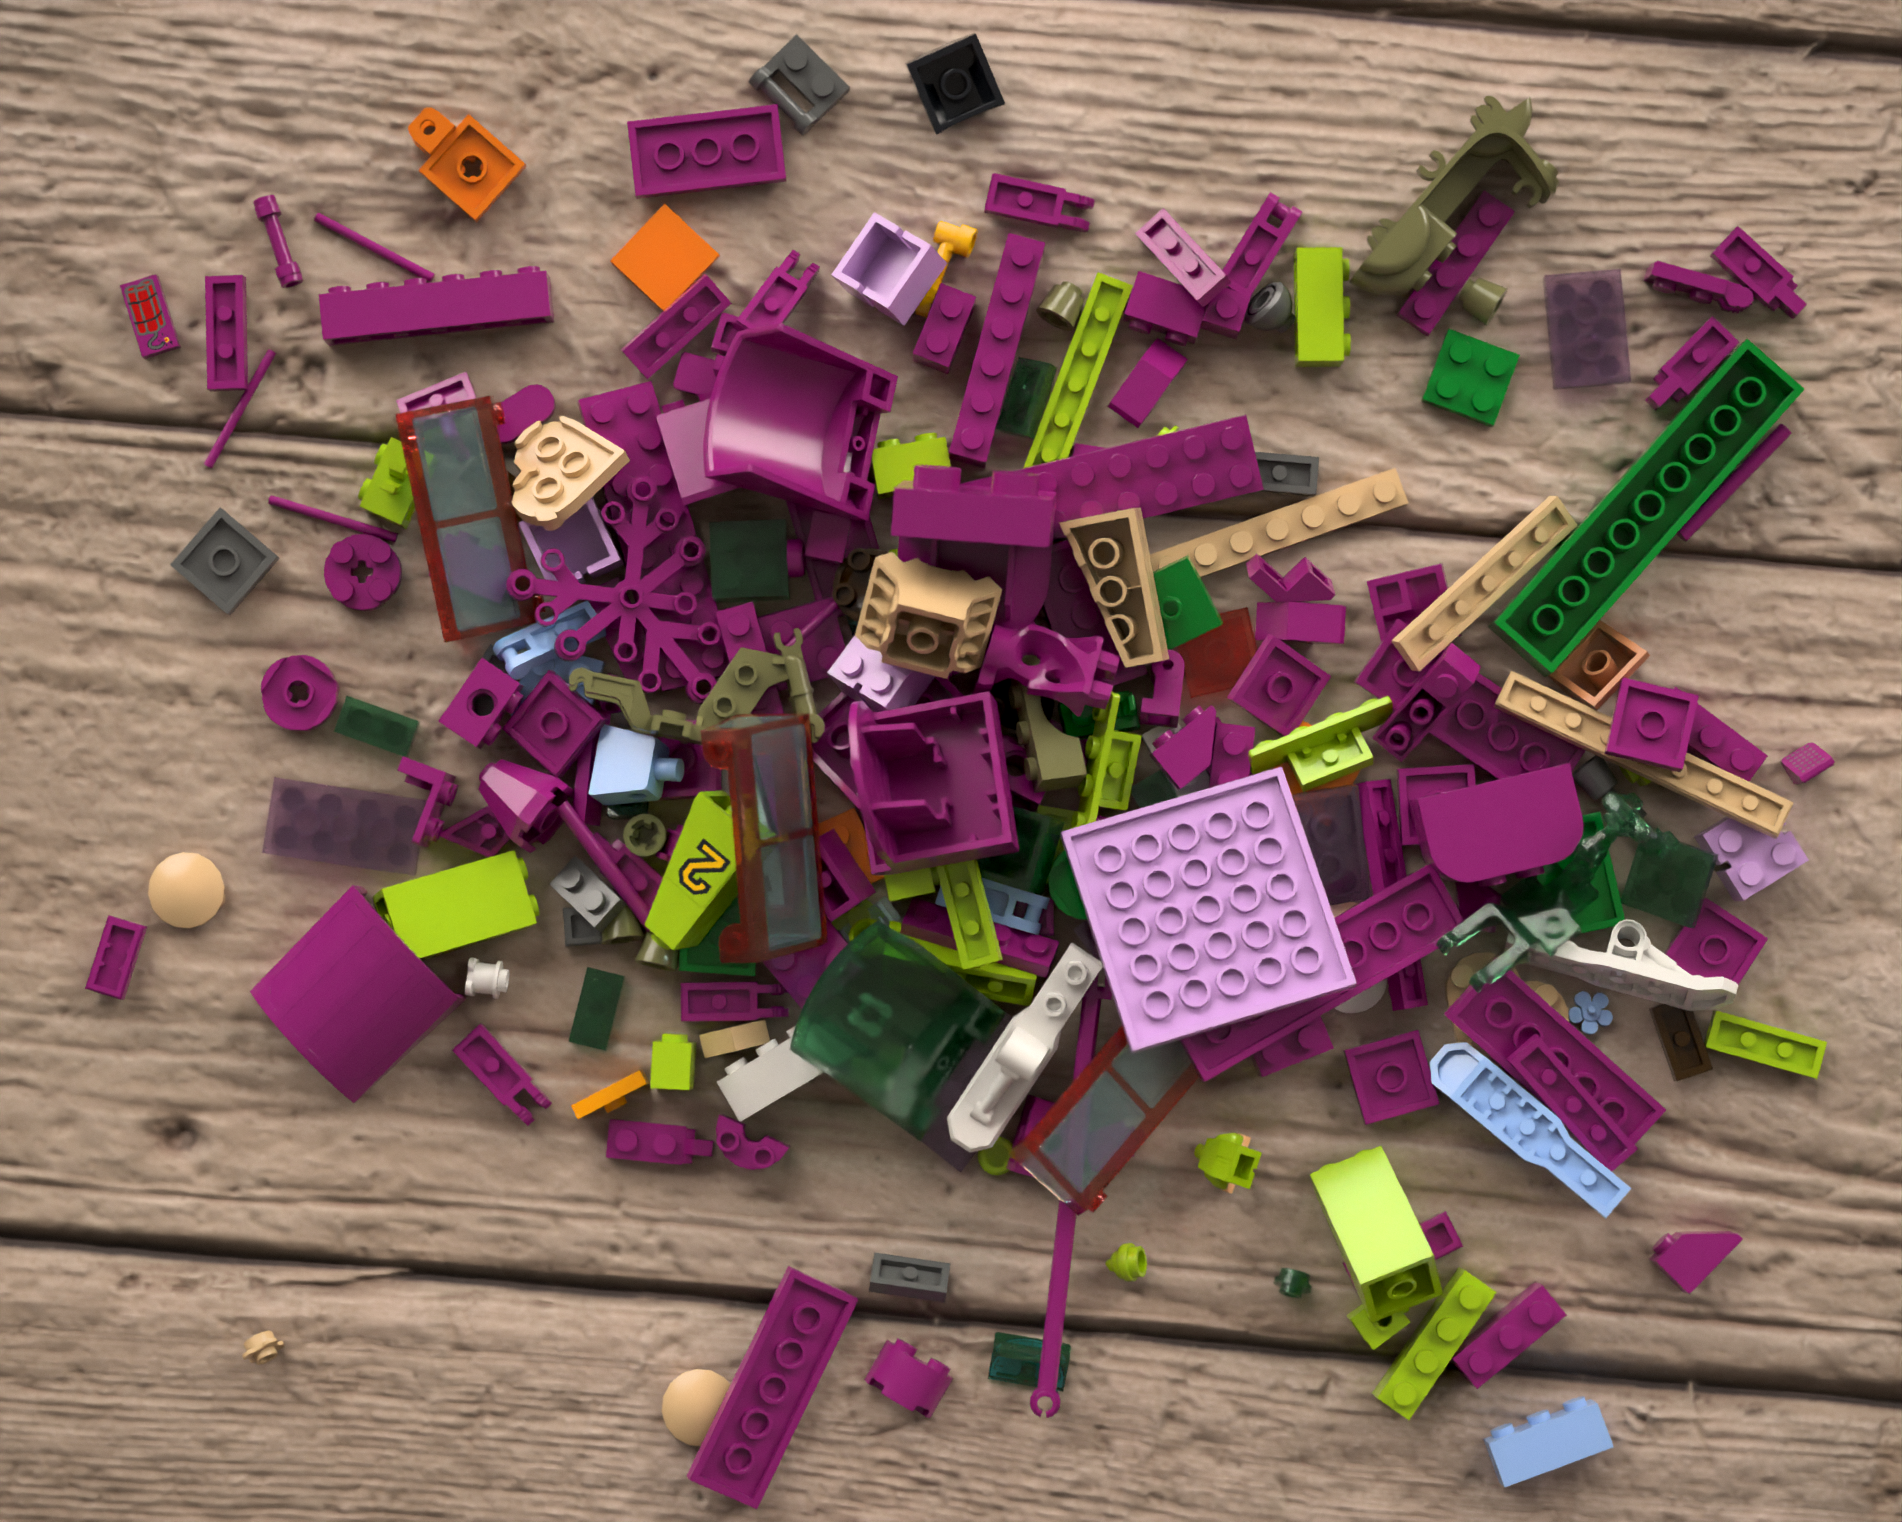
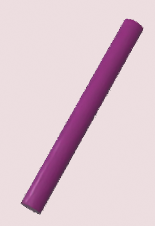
(1734, 481)
(604, 862)

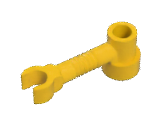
(951, 240)

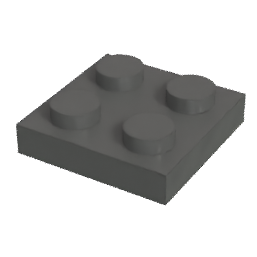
(225, 561)

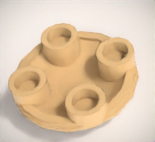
(186, 890)
(693, 1403)

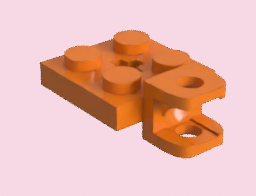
(452, 146)

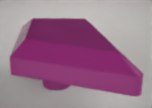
(478, 833)
(1472, 898)

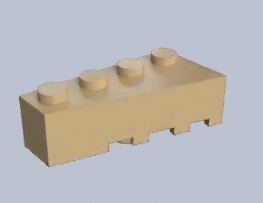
(1121, 580)

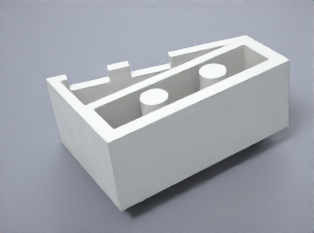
(766, 1078)

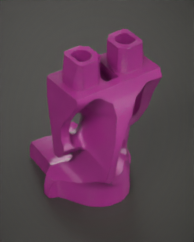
(1061, 659)

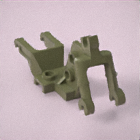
(733, 694)

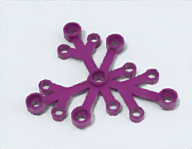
(658, 633)

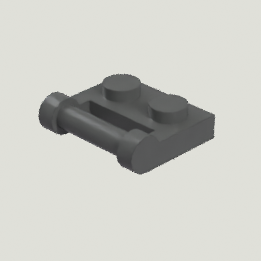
(808, 76)

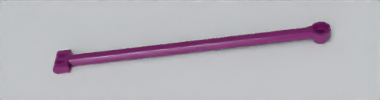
(1065, 1225)

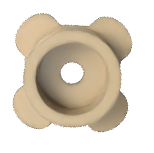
(262, 1348)

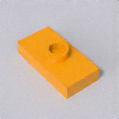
(611, 1096)

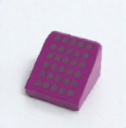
(1806, 763)

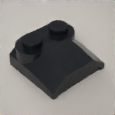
(954, 82)

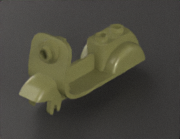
(1409, 247)

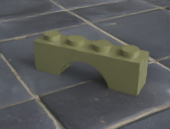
(1052, 757)

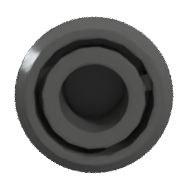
(1271, 309)

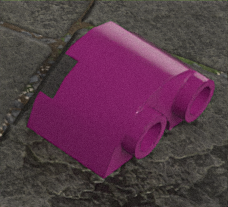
(743, 1150)
(909, 1379)

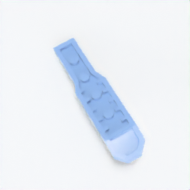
(1523, 1124)

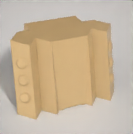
(927, 616)

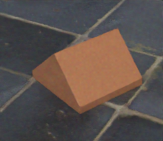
(1598, 665)

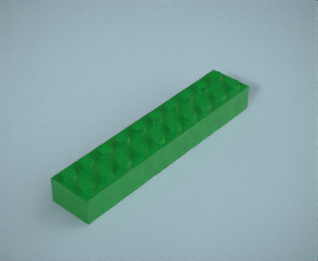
(1646, 508)

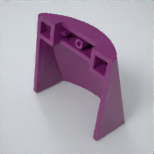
(796, 420)
(353, 996)

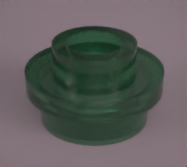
(1293, 1282)

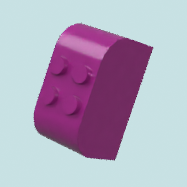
(1500, 827)

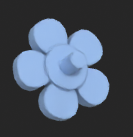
(1590, 1012)

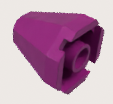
(524, 801)

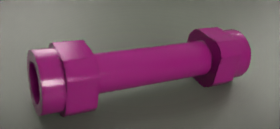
(268, 212)

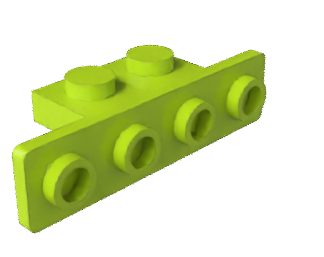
(1324, 749)
(1109, 766)

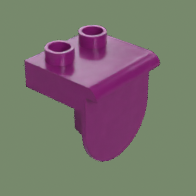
(981, 530)
(932, 783)

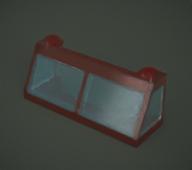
(466, 515)
(772, 833)
(1104, 1119)

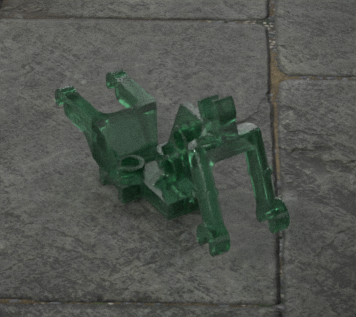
(1546, 912)

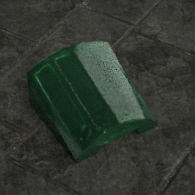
(892, 1025)

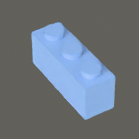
(1547, 1441)

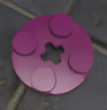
(378, 588)
(277, 697)

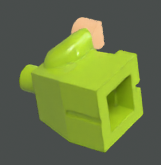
(1228, 1161)

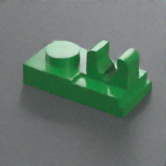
(1083, 725)

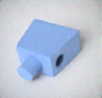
(631, 767)

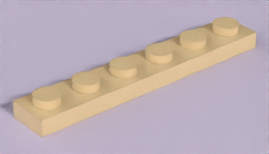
(1484, 583)

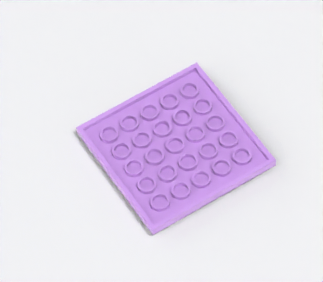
(1207, 910)

